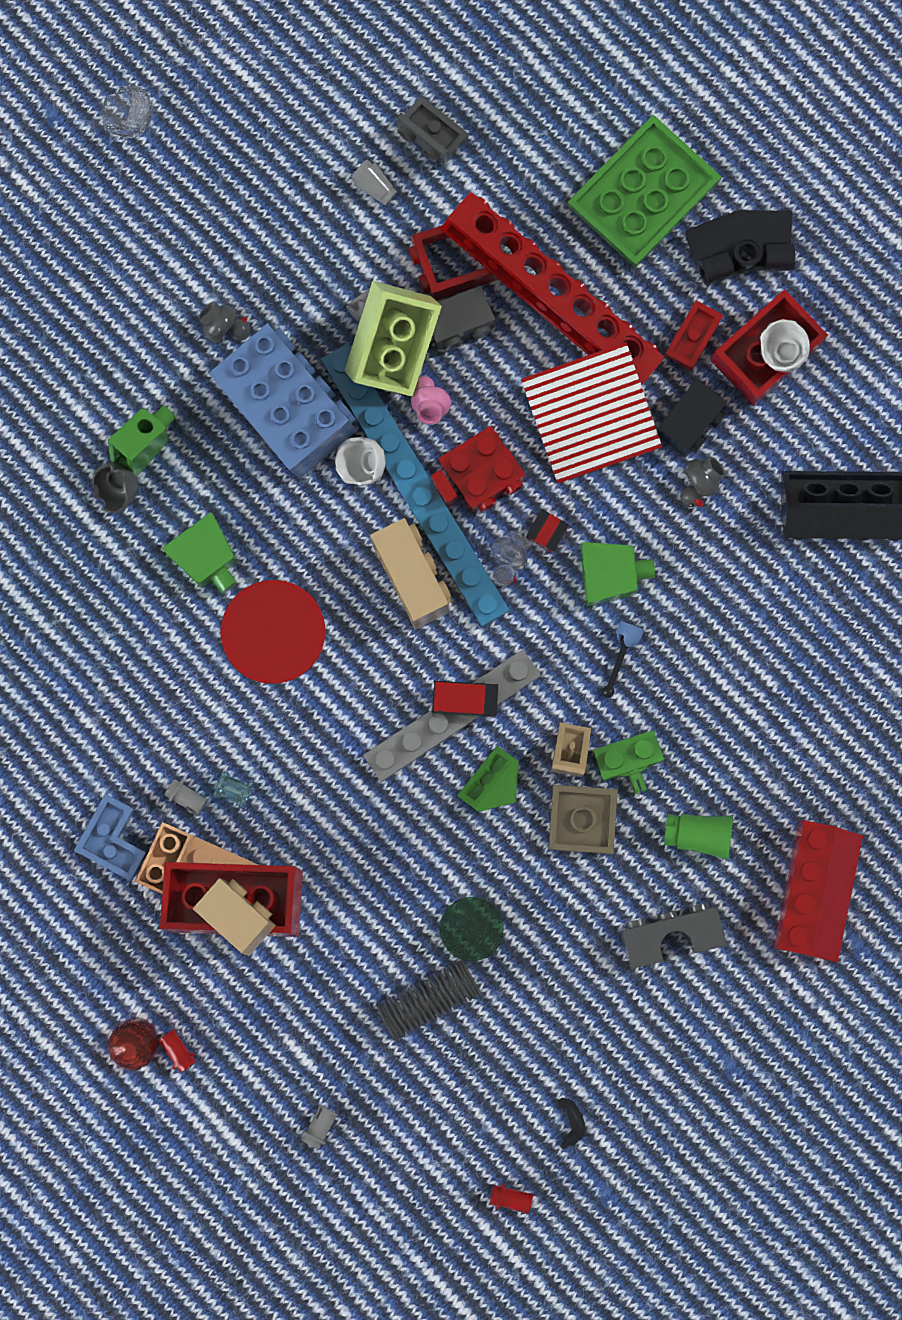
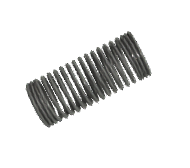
(465, 986)

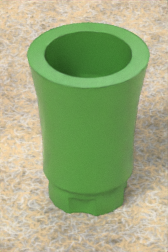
(700, 834)

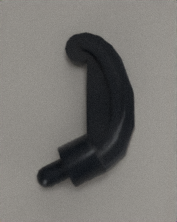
(576, 1122)

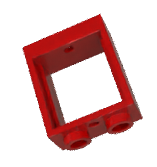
(451, 286)

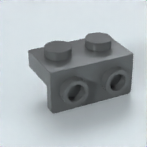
(431, 130)

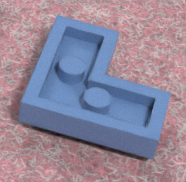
(103, 843)

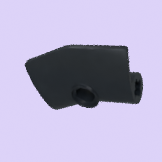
(759, 232)

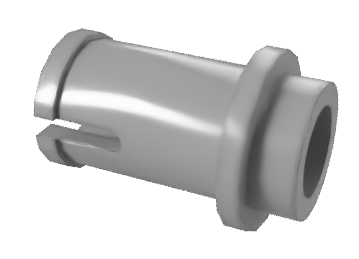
(185, 797)
(319, 1127)

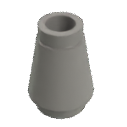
(373, 182)

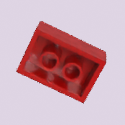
(741, 354)

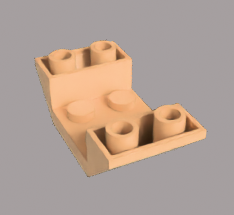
(178, 846)

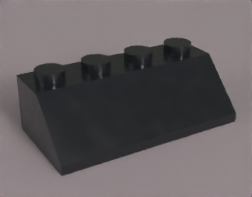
(841, 505)

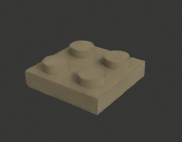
(583, 819)

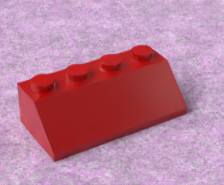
(818, 891)

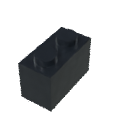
(691, 418)

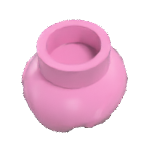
(430, 401)

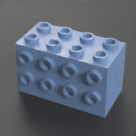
(284, 400)

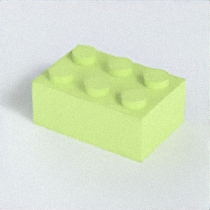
(392, 338)

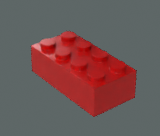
(272, 886)

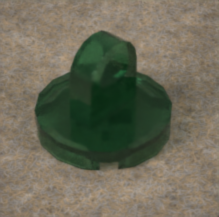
(471, 929)

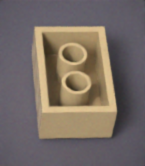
(411, 572)

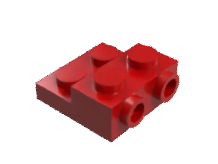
(482, 470)

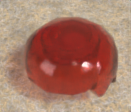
(133, 1043)

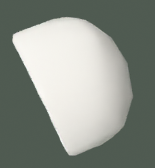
(784, 345)
(360, 461)

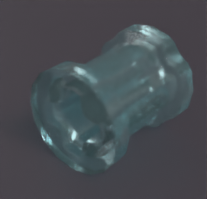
(233, 789)

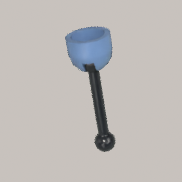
(627, 636)

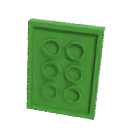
(644, 191)

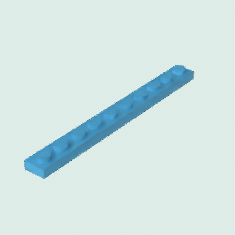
(418, 492)

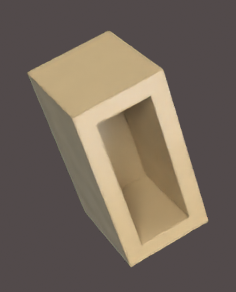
(235, 916)

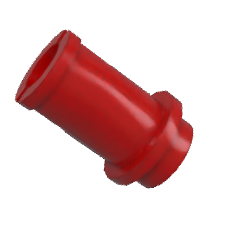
(177, 1051)
(511, 1199)

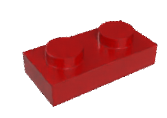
(693, 335)

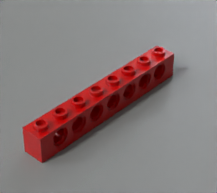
(535, 288)

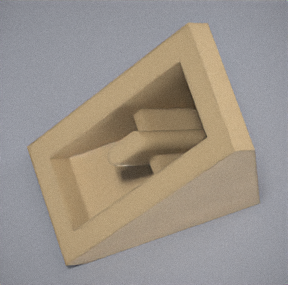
(571, 750)

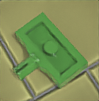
(629, 759)

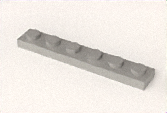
(435, 728)

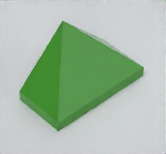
(493, 782)

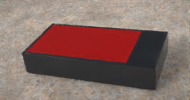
(465, 698)

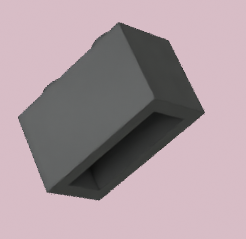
(462, 318)

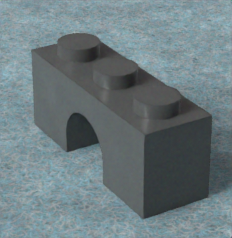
(644, 940)

